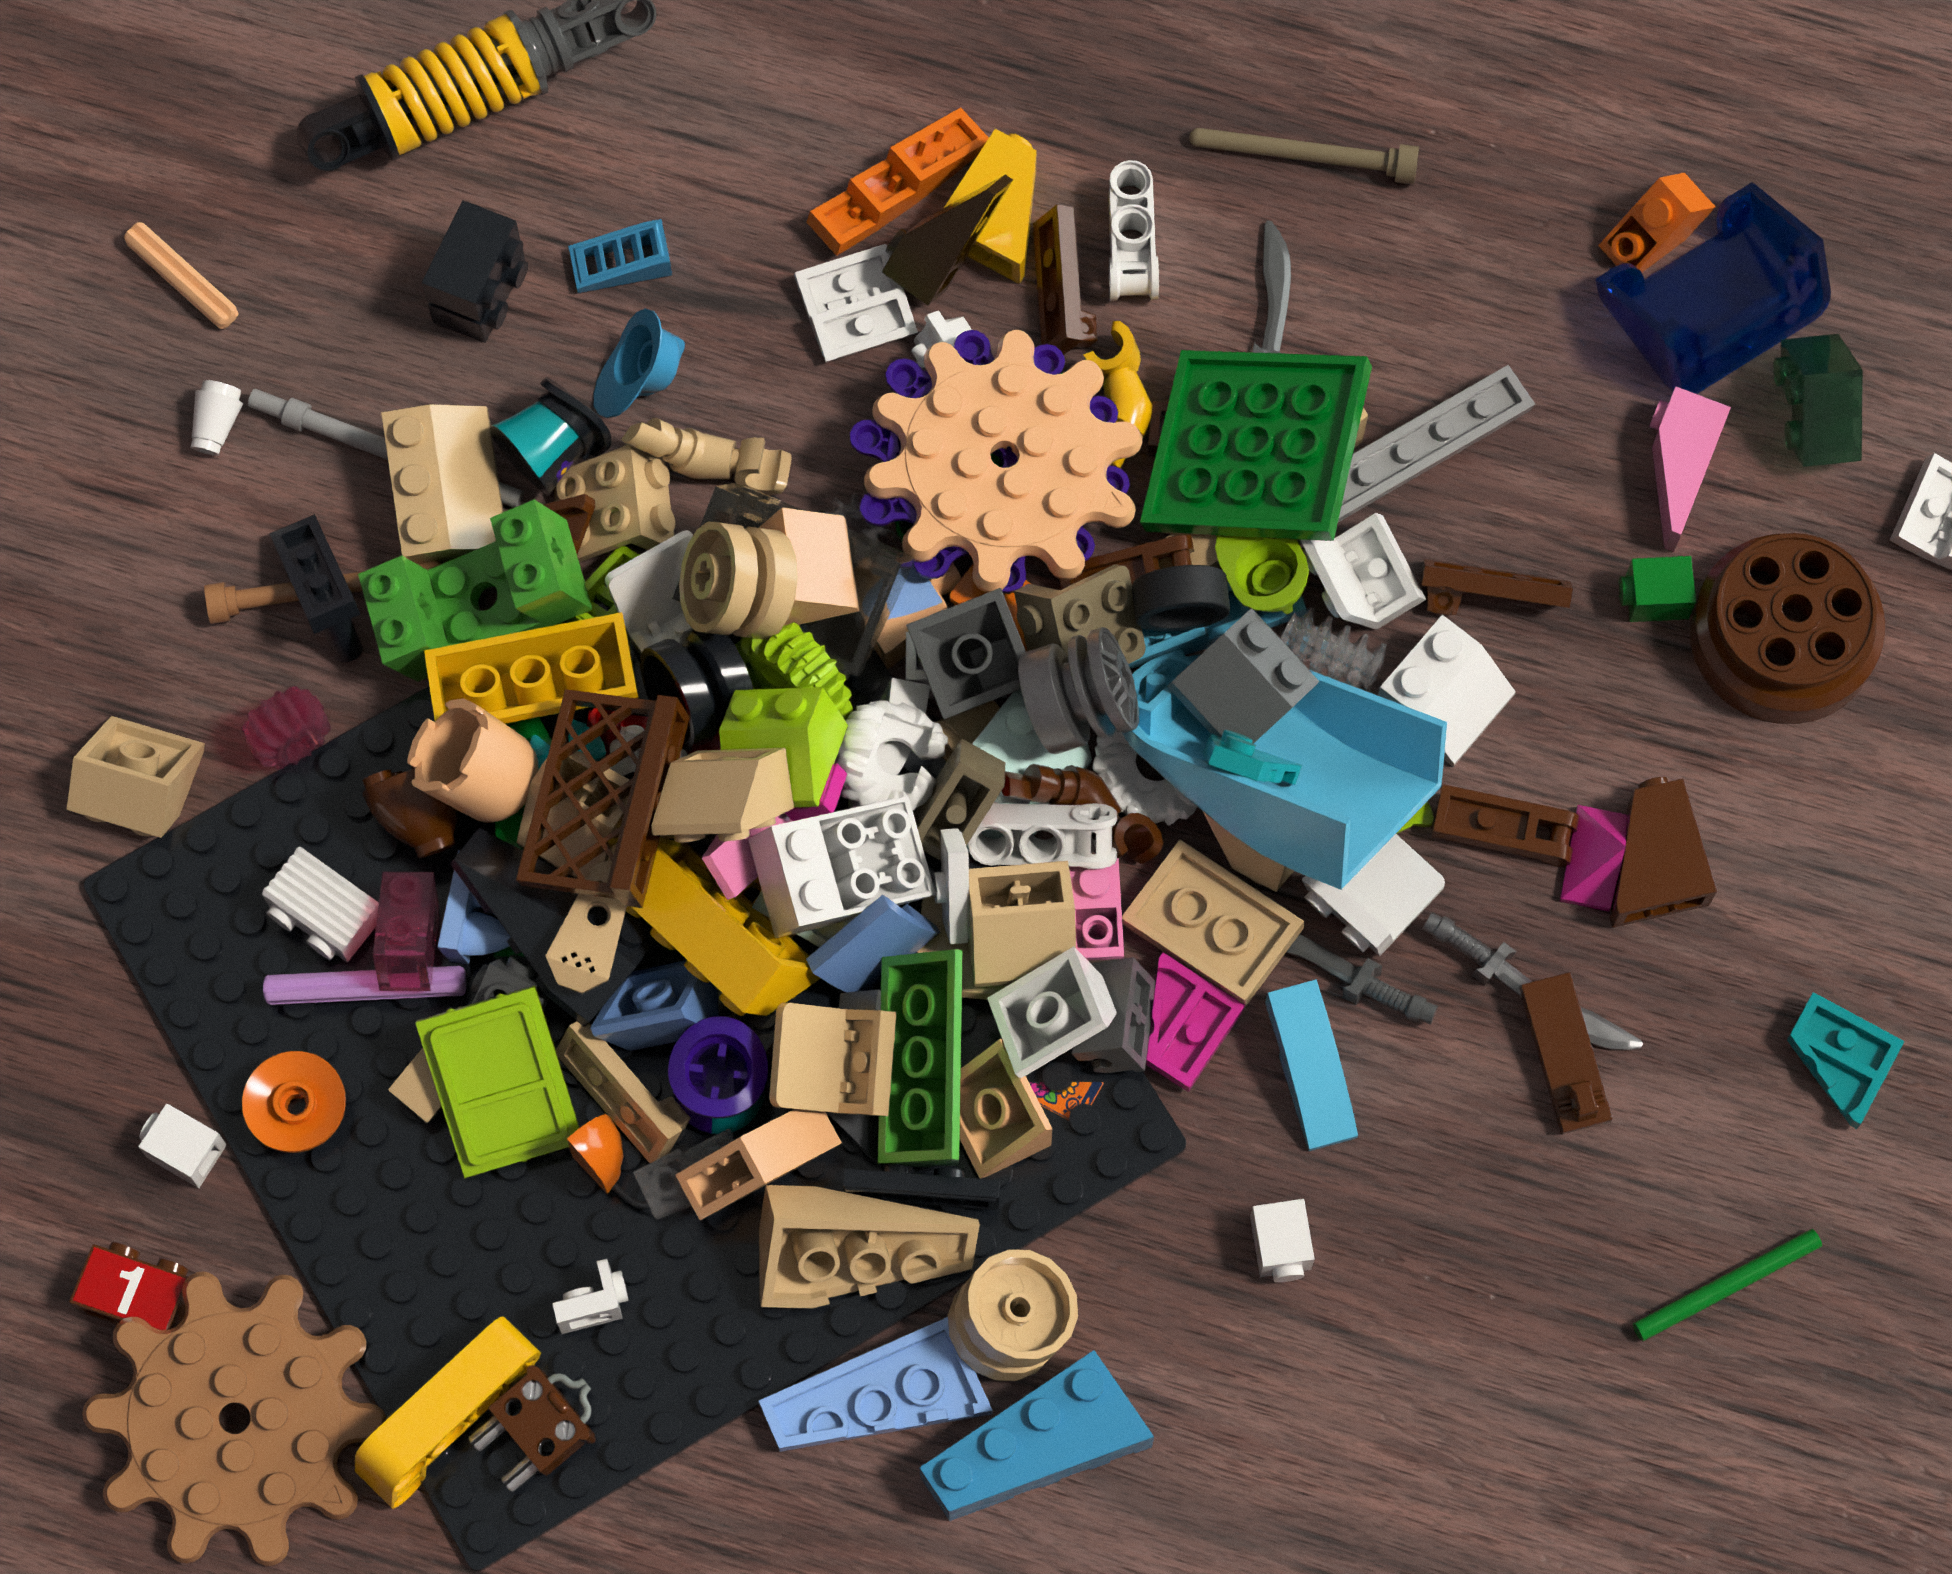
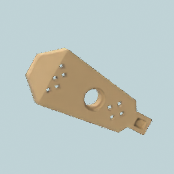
(587, 940)

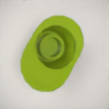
(1263, 571)

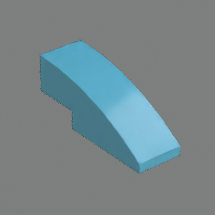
(1311, 1064)

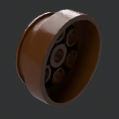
(1735, 656)

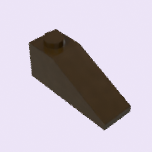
(936, 247)

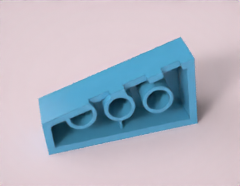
(1048, 1435)

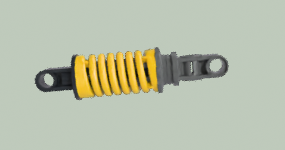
(495, 61)

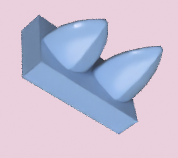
(466, 929)

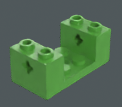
(425, 609)

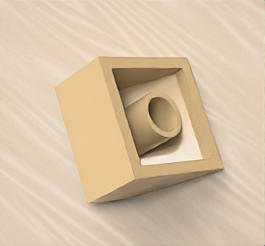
(133, 776)

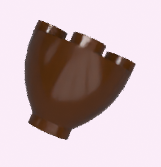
(410, 813)

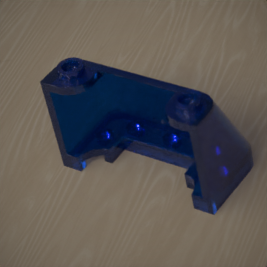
(1726, 296)

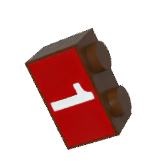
(122, 1286)

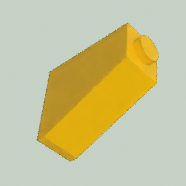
(1006, 236)

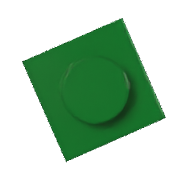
(1658, 589)

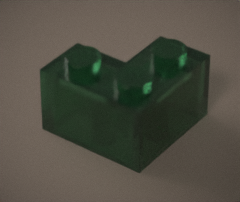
(1825, 397)

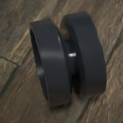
(698, 672)

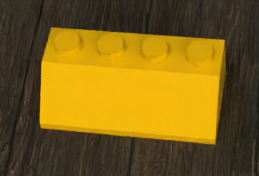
(529, 670)
(720, 937)

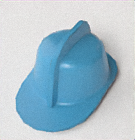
(639, 365)

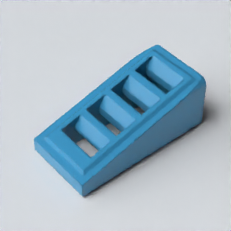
(639, 270)

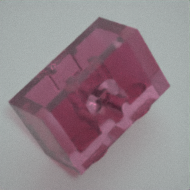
(406, 931)

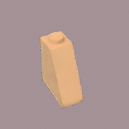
(756, 1160)

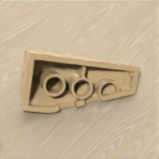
(840, 1243)

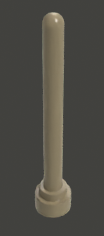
(1397, 162)

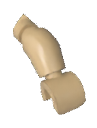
(713, 457)

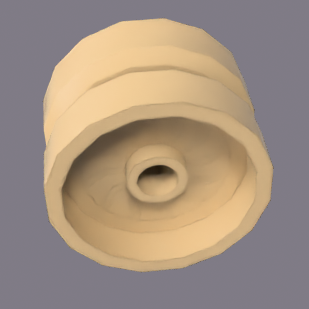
(738, 580)
(1012, 1315)

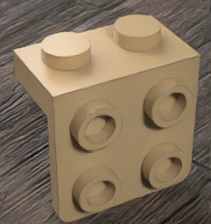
(628, 497)
(832, 1059)

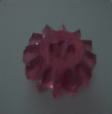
(286, 728)

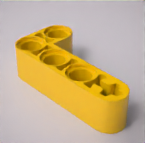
(442, 1410)

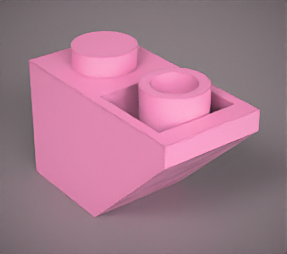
(1098, 912)

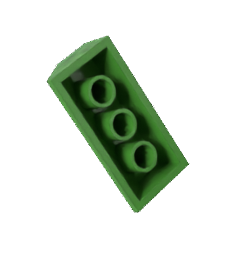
(926, 1059)

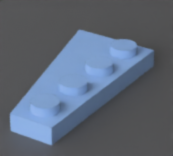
(879, 1392)

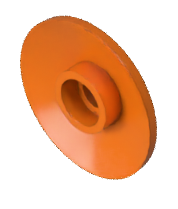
(283, 1080)

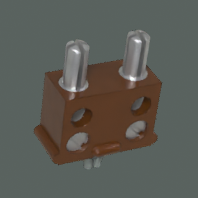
(543, 1419)

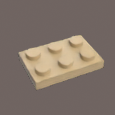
(1212, 922)

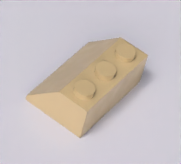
(442, 479)

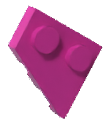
(1187, 1022)

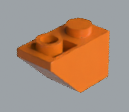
(1657, 222)

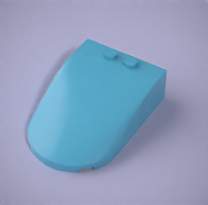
(1358, 783)

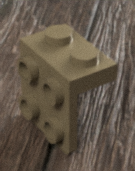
(1092, 603)

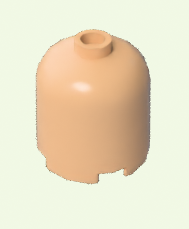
(473, 762)

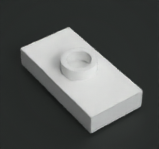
(953, 886)

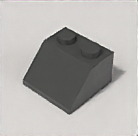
(1243, 680)

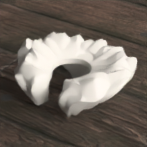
(871, 728)
(1134, 793)

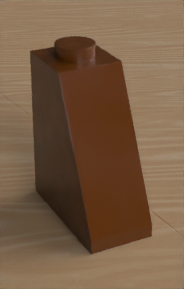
(1663, 856)

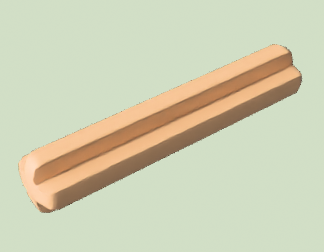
(181, 275)

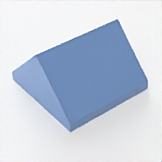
(655, 1007)

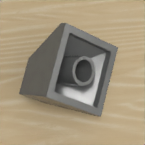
(969, 652)

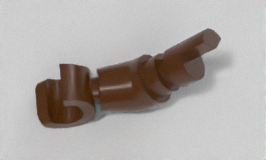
(1079, 787)

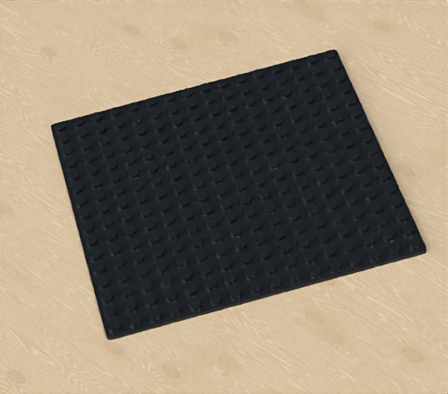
(437, 1257)

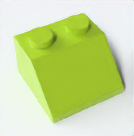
(791, 719)

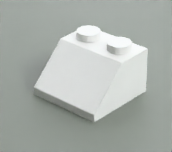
(1453, 681)
(1051, 1010)

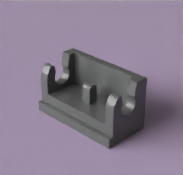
(1126, 1039)

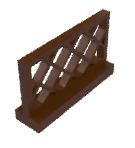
(635, 842)

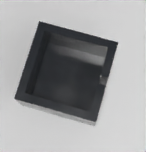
(475, 272)

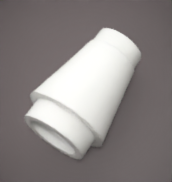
(214, 415)

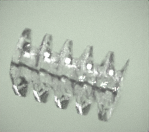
(1333, 651)

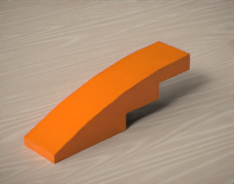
(898, 182)

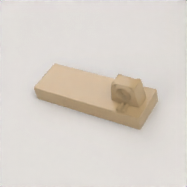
(646, 1122)

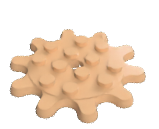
(995, 509)

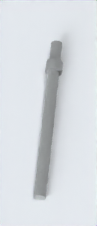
(300, 415)

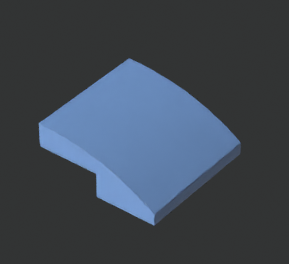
(855, 953)

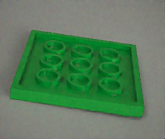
(1256, 445)

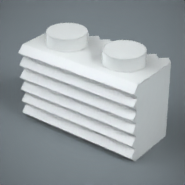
(321, 905)

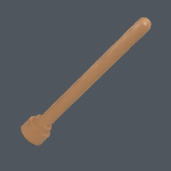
(227, 601)

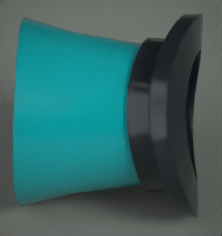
(551, 436)

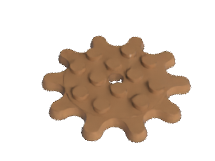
(175, 1428)

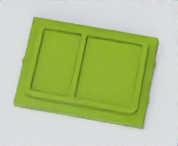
(498, 1081)

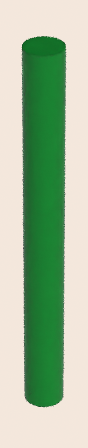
(1727, 1285)

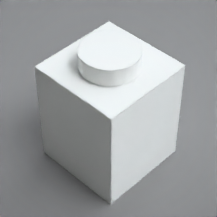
(181, 1144)
(1282, 1240)

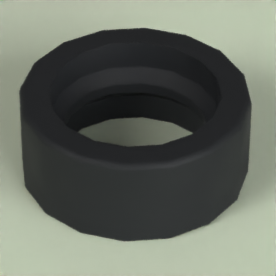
(1180, 598)

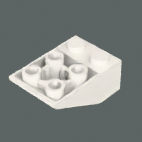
(839, 865)

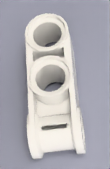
(1132, 261)
(1068, 823)

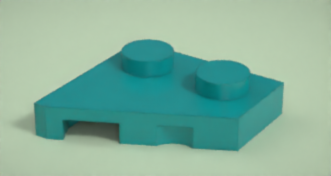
(1844, 1055)

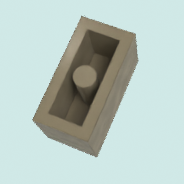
(961, 796)

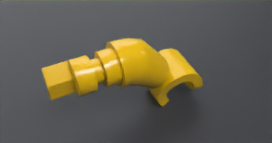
(1122, 382)

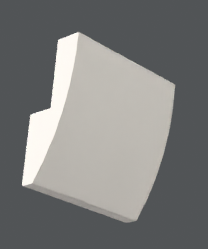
(854, 304)
(1927, 515)

